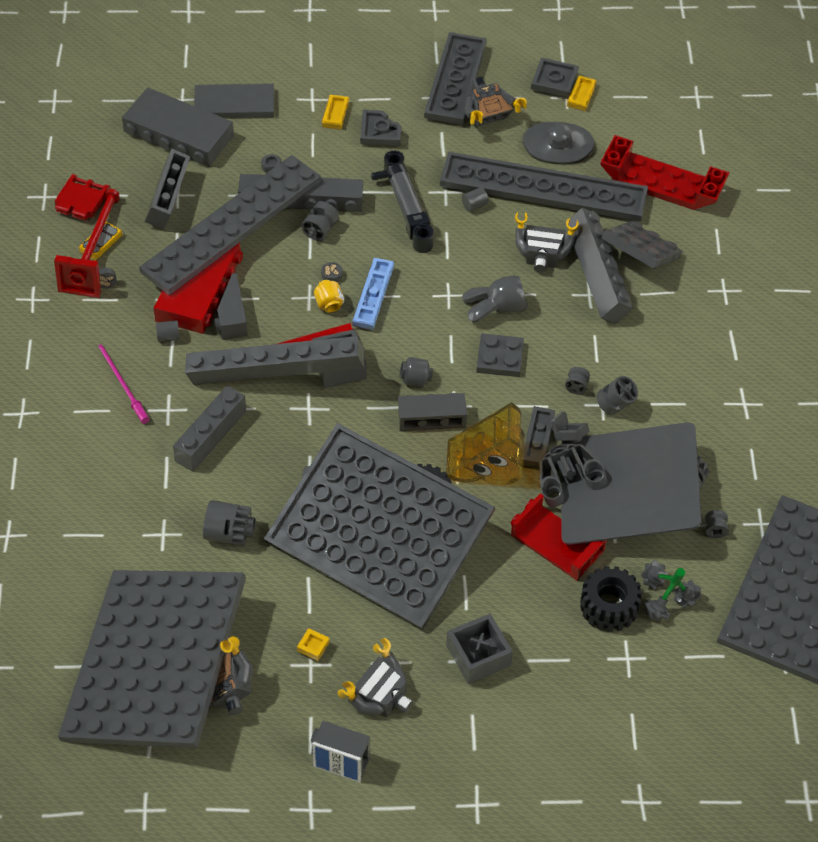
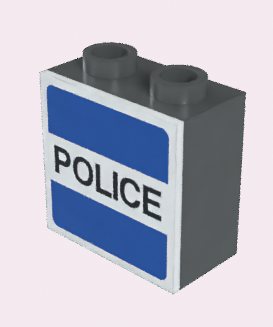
(340, 751)

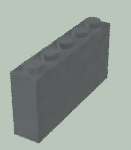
(178, 126)

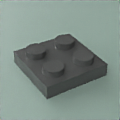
(554, 77)
(500, 355)

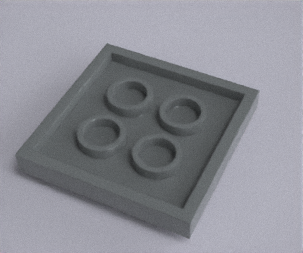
(642, 244)

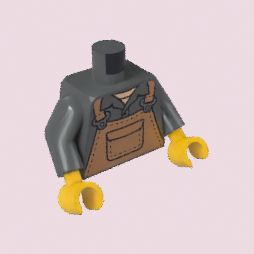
(490, 103)
(233, 679)

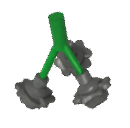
(685, 594)

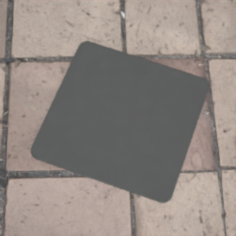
(647, 490)

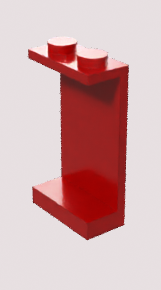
(542, 533)

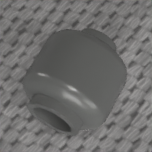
(415, 372)

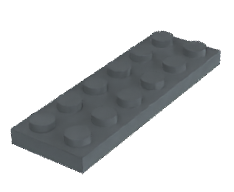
(454, 78)

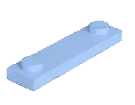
(373, 294)

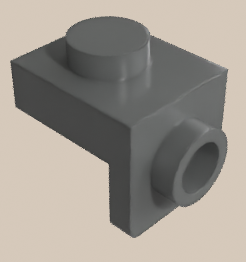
(568, 431)

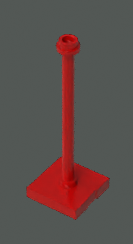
(83, 274)

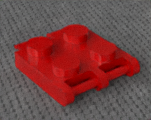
(79, 198)

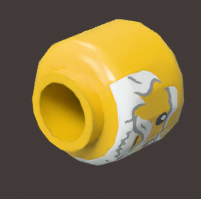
(329, 296)

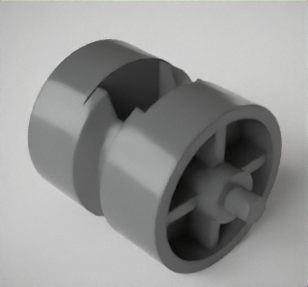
(319, 221)
(617, 395)

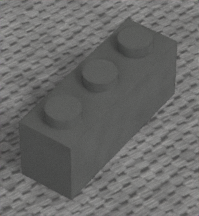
(432, 412)

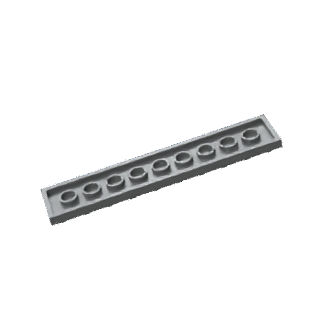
(544, 186)
(229, 224)

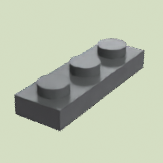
(538, 436)

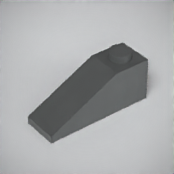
(231, 314)

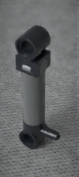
(416, 219)

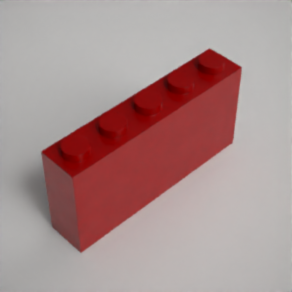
(200, 296)

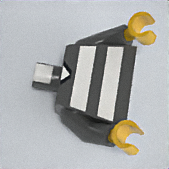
(543, 245)
(380, 687)

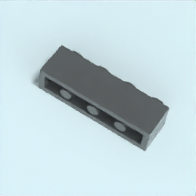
(167, 189)
(209, 428)

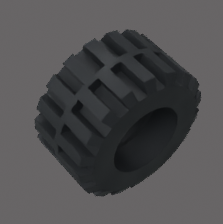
(607, 614)

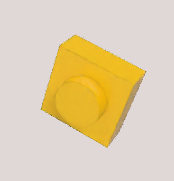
(313, 644)

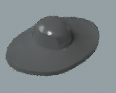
(558, 142)

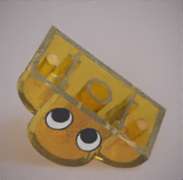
(489, 449)

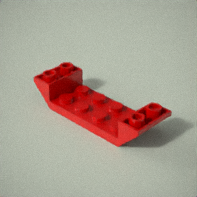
(662, 179)

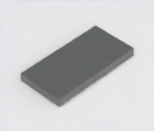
(236, 100)

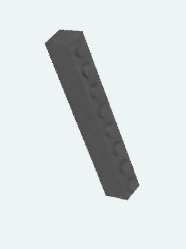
(275, 360)

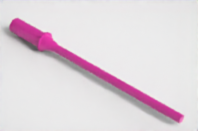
(135, 404)

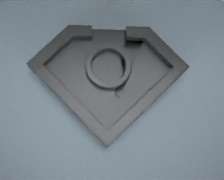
(379, 129)

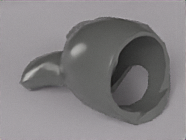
(502, 295)

